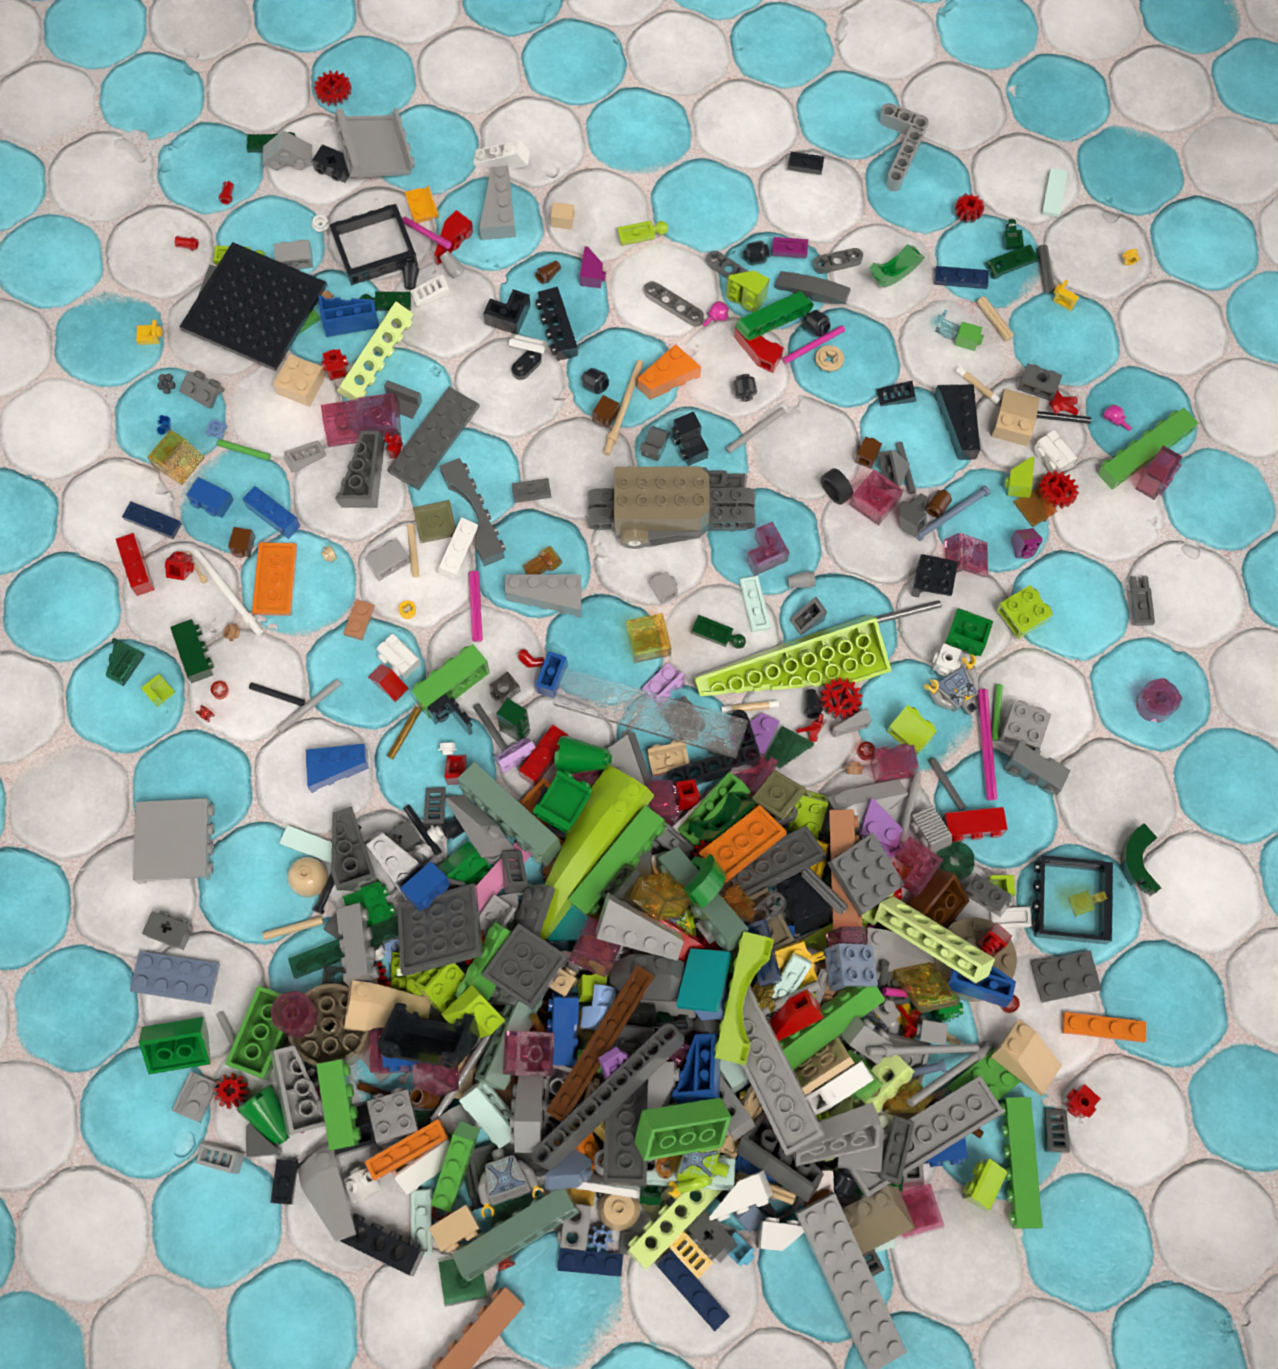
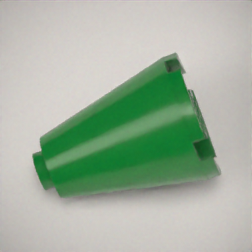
(580, 756)
(265, 1114)

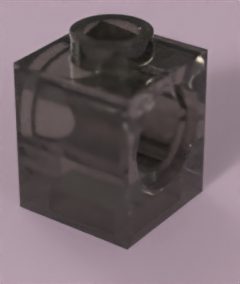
(505, 680)
(329, 973)

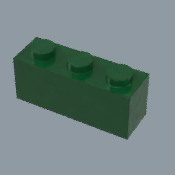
(192, 650)
(513, 720)

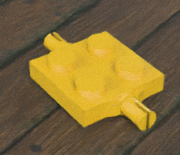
(784, 953)

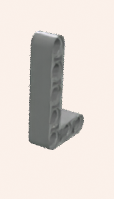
(915, 128)

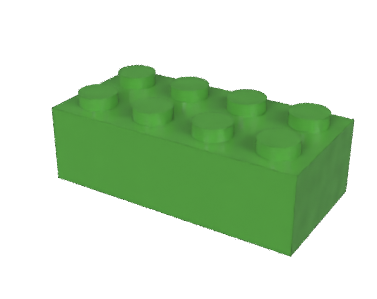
(452, 679)
(257, 1037)
(682, 1129)

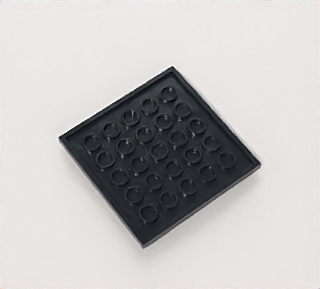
(253, 306)

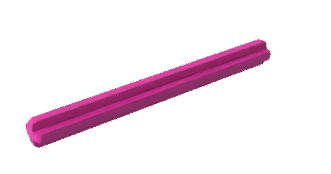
(987, 745)

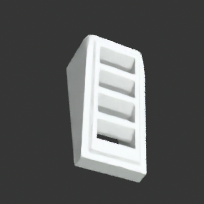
(437, 294)

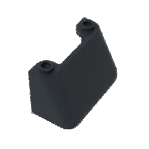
(427, 1041)

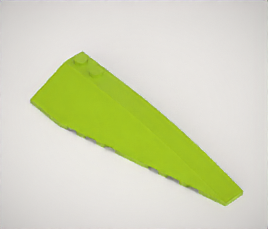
(843, 651)
(607, 814)

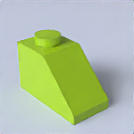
(1021, 479)

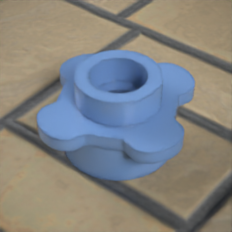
(213, 425)

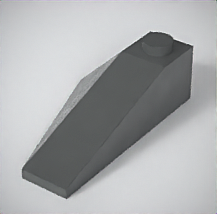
(350, 859)

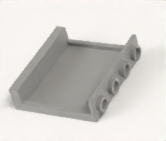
(374, 144)
(173, 840)

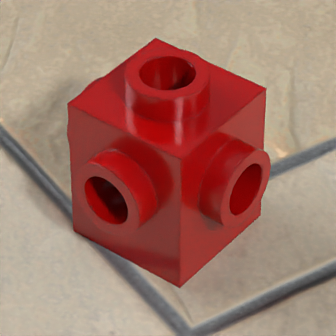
(334, 364)
(179, 565)
(1086, 1097)

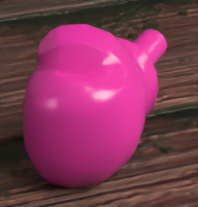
(718, 311)
(1116, 415)

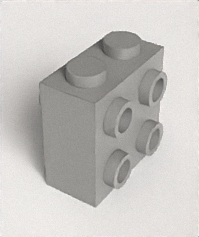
(1025, 723)
(392, 1116)

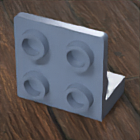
(850, 966)

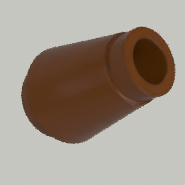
(547, 272)

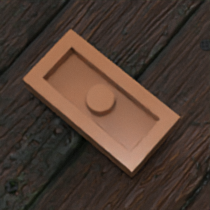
(359, 620)

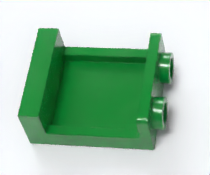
(563, 802)

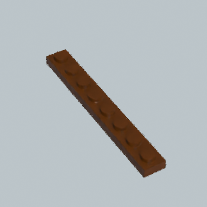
(600, 1043)

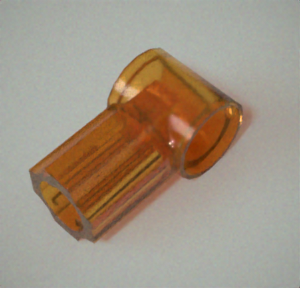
(546, 560)

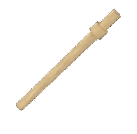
(613, 435)

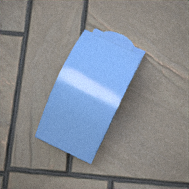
(602, 1001)

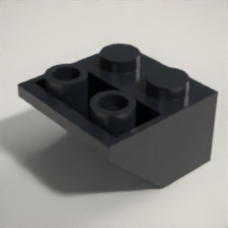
(367, 1140)

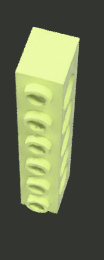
(396, 314)
(934, 939)
(902, 1075)
(646, 1256)

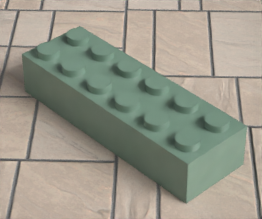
(510, 814)

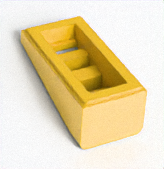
(683, 1236)

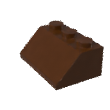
(941, 898)

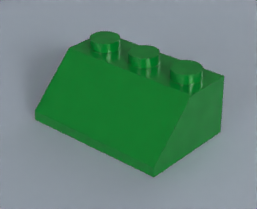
(175, 1045)

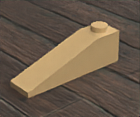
(372, 1004)

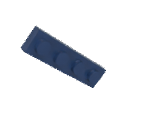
(692, 1290)

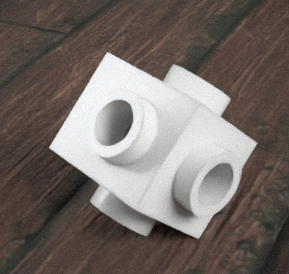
(947, 660)
(361, 1185)

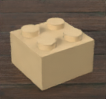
(299, 380)
(455, 1228)

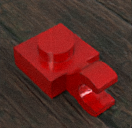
(394, 445)

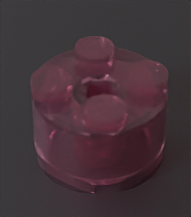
(1158, 700)
(298, 1003)

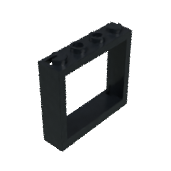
(379, 267)
(1105, 907)

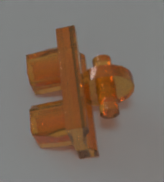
(739, 902)

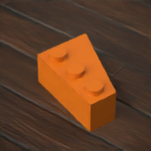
(668, 372)

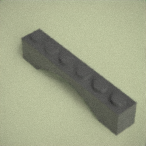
(457, 480)

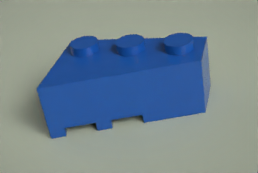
(347, 315)
(334, 763)
(995, 988)
(564, 1026)
(701, 1072)

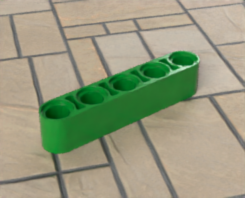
(774, 315)

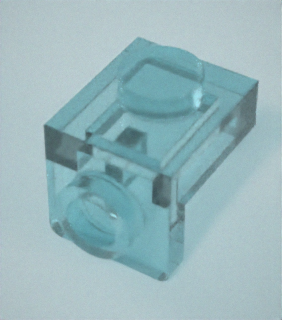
(946, 328)

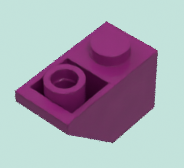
(1026, 543)

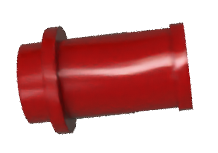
(226, 193)
(184, 242)

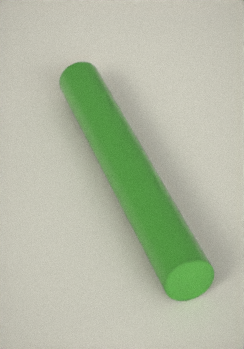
(243, 449)
(997, 712)

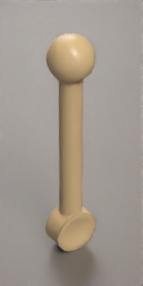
(203, 579)

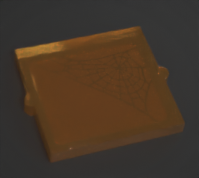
(1034, 508)

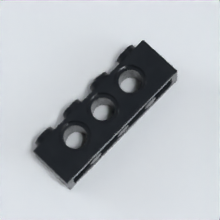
(552, 299)
(407, 1263)

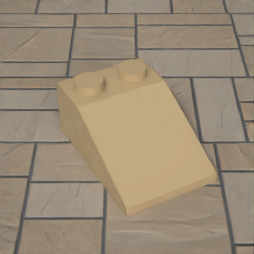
(1016, 417)
(1027, 1057)

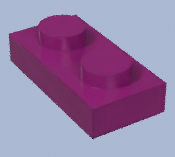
(790, 247)

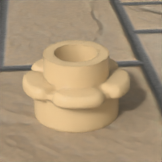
(329, 554)

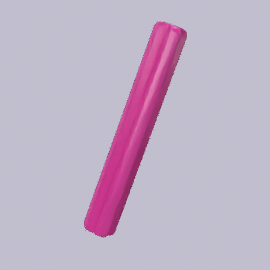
(475, 602)

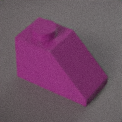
(591, 270)

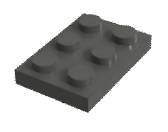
(1066, 976)

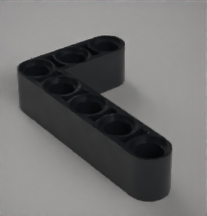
(721, 760)

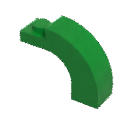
(898, 267)
(707, 882)

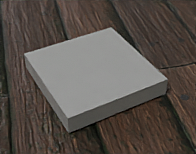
(866, 1160)

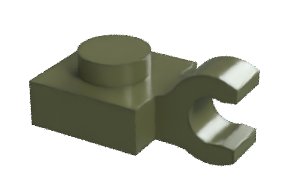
(653, 1210)

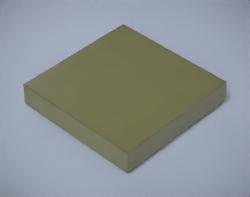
(434, 521)
(778, 795)

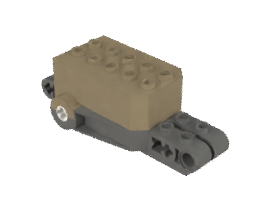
(667, 506)

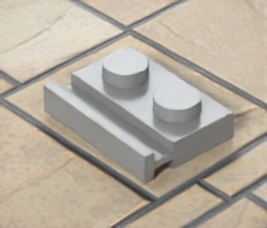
(195, 1097)

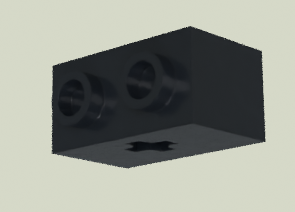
(331, 163)

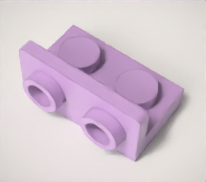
(665, 681)
(514, 755)

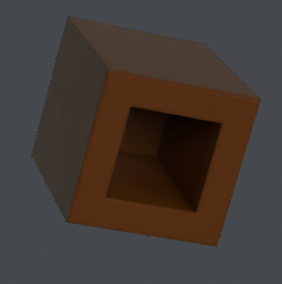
(605, 412)
(868, 452)
(241, 542)

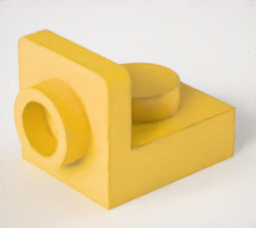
(1064, 297)
(149, 333)

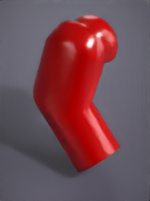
(527, 660)

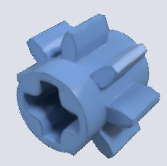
(595, 1237)

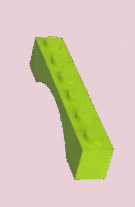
(733, 1040)

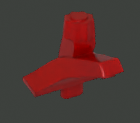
(1064, 403)
(815, 728)
(909, 1022)

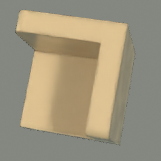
(562, 215)

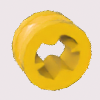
(1131, 257)
(410, 614)

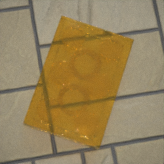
(925, 987)

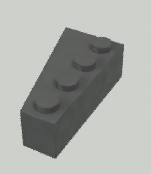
(363, 478)
(765, 1152)

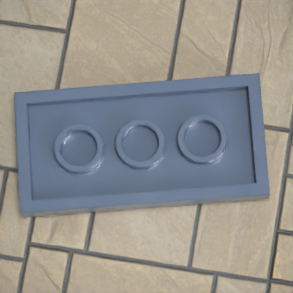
(175, 977)

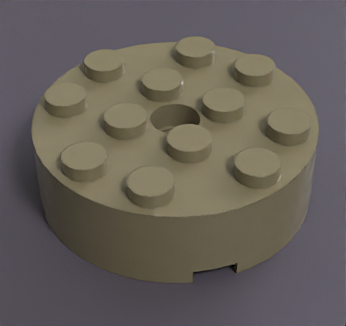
(972, 931)
(332, 1045)

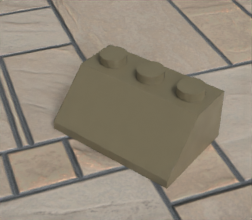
(878, 1218)

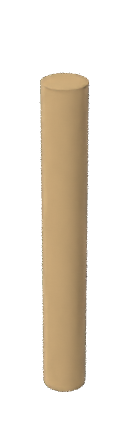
(413, 550)
(293, 928)

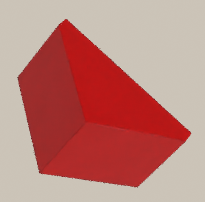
(388, 682)
(454, 768)

